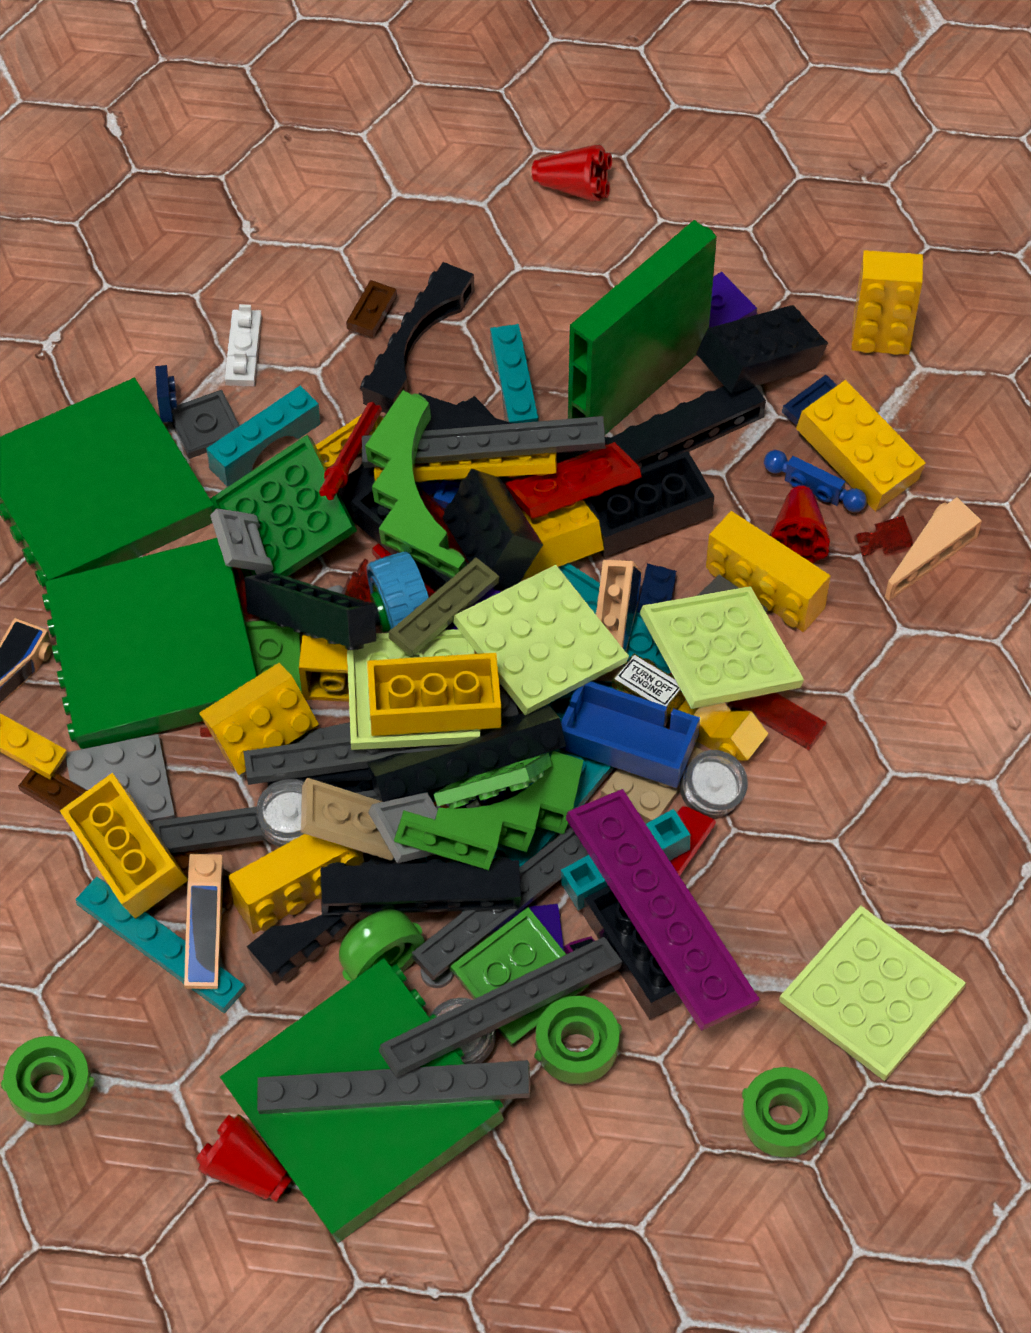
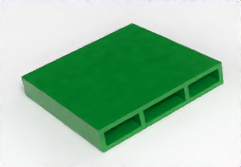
(642, 329)
(97, 485)
(147, 642)
(357, 1158)

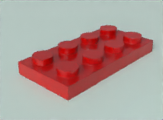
(574, 480)

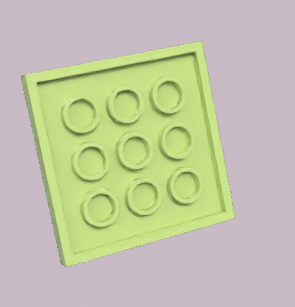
(542, 639)
(444, 644)
(721, 647)
(872, 992)

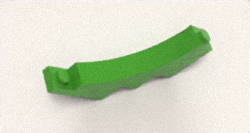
(409, 523)
(475, 832)

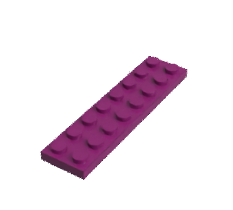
(662, 909)

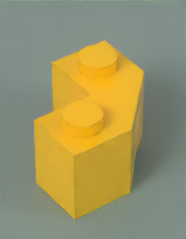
(728, 730)

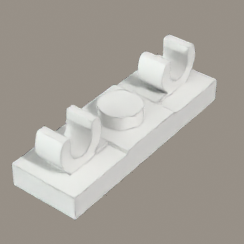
(243, 346)

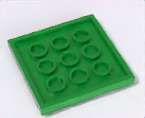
(290, 511)

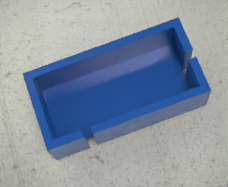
(629, 733)

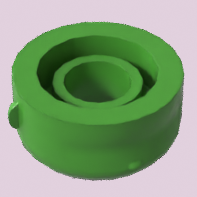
(379, 936)
(583, 1017)
(41, 1058)
(787, 1088)

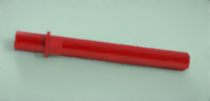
(337, 474)

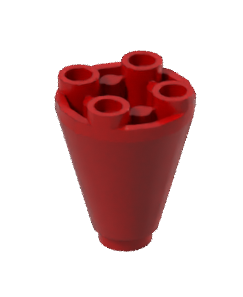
(576, 172)
(802, 525)
(243, 1161)

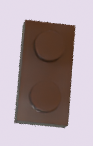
(371, 308)

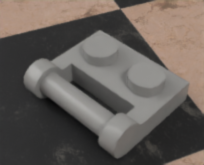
(240, 540)

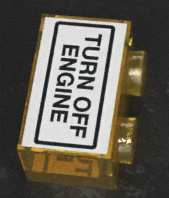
(645, 680)

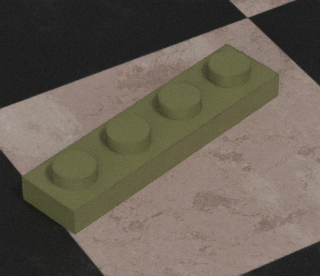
(442, 606)

